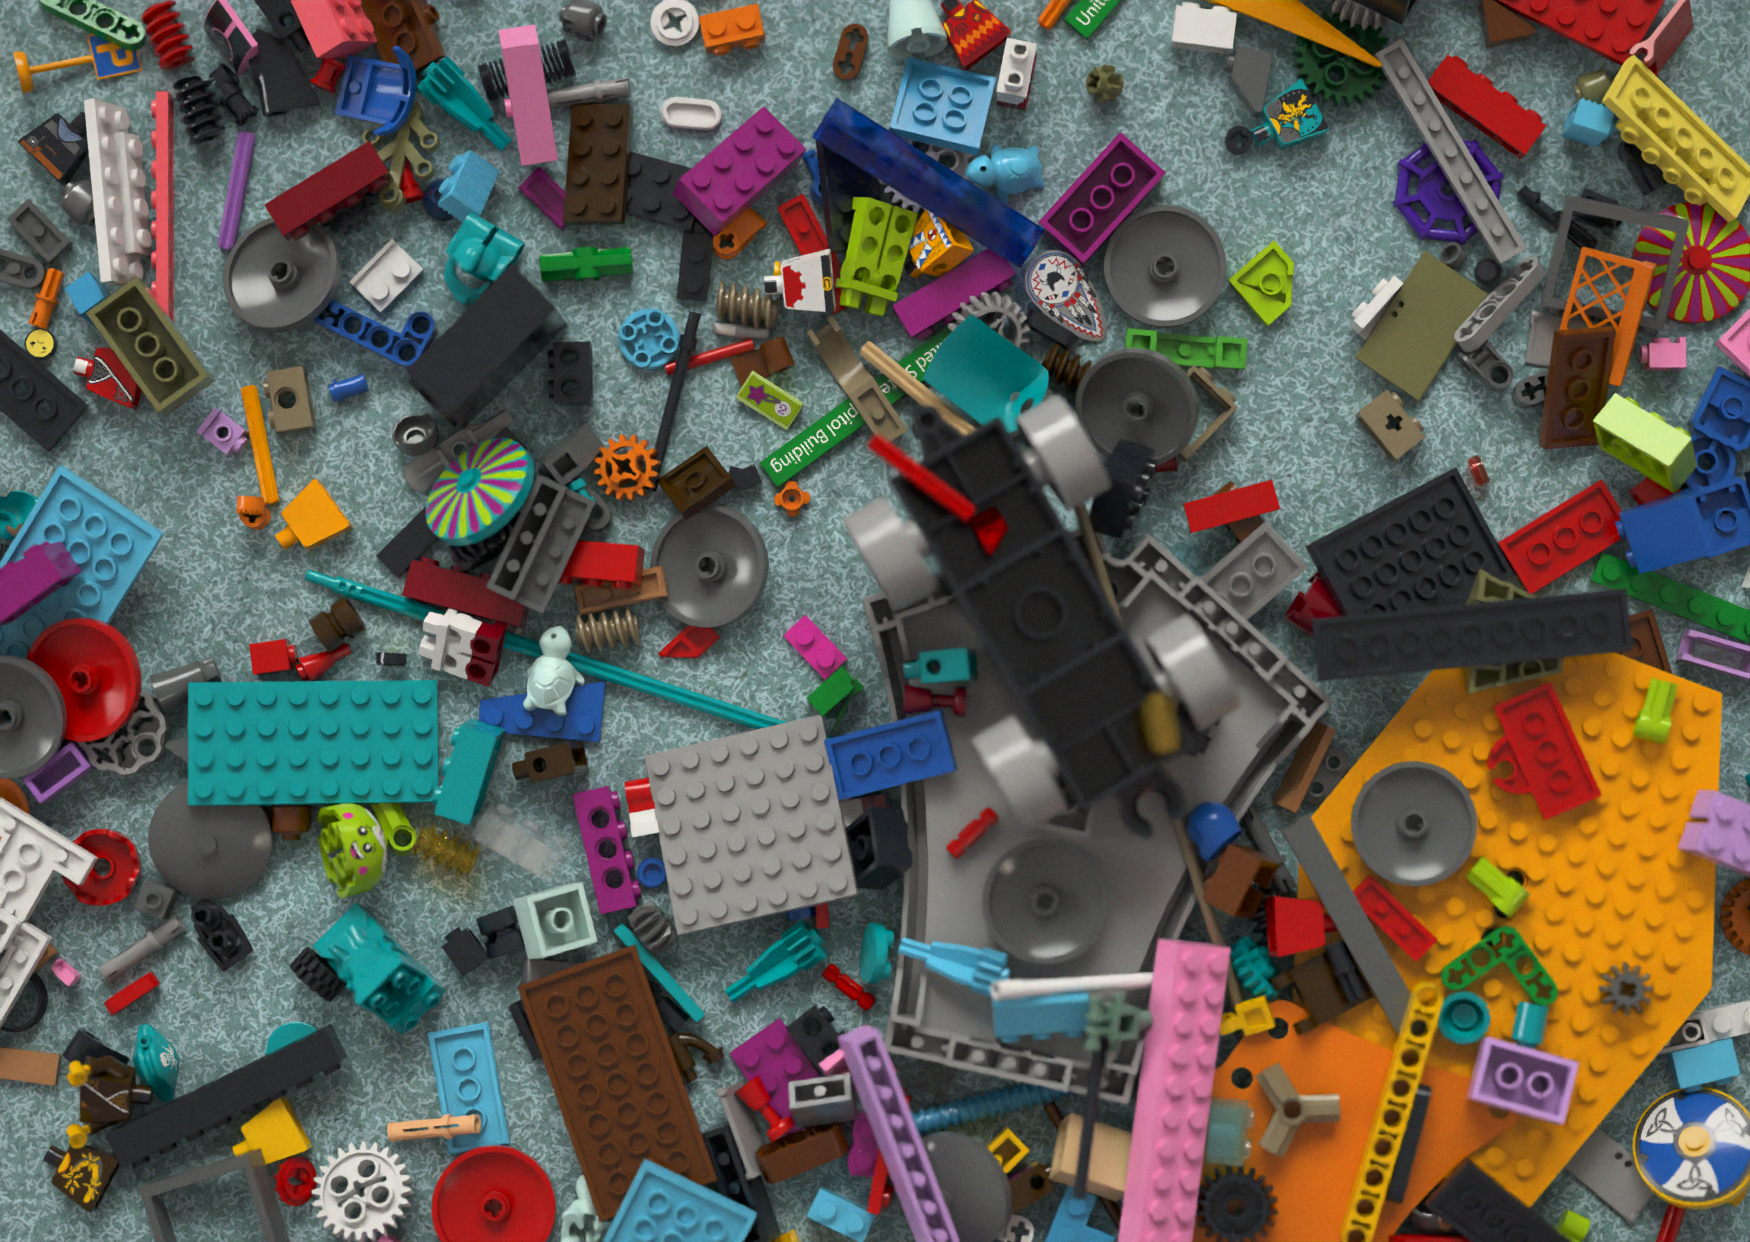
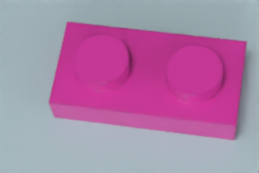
(815, 647)

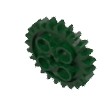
(1353, 81)

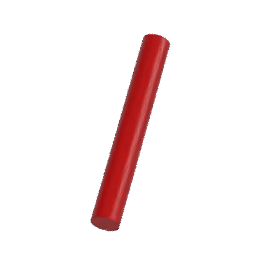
(714, 355)

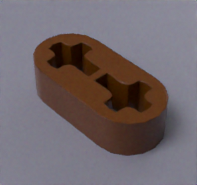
(843, 50)

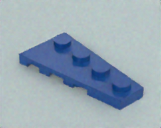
(580, 723)

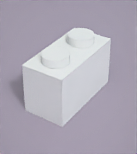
(1203, 28)

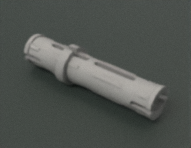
(591, 92)
(153, 940)

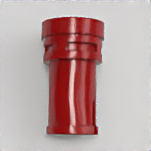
(409, 185)

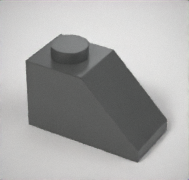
(1249, 76)

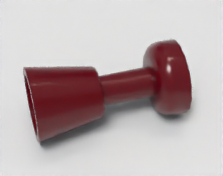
(922, 700)

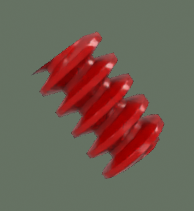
(166, 36)

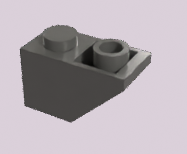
(571, 454)

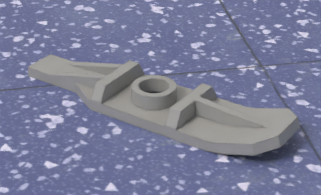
(428, 467)

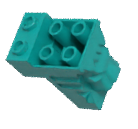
(379, 970)

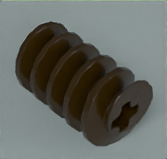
(1064, 368)

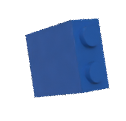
(1664, 532)

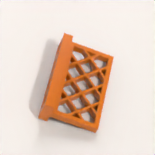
(1631, 313)

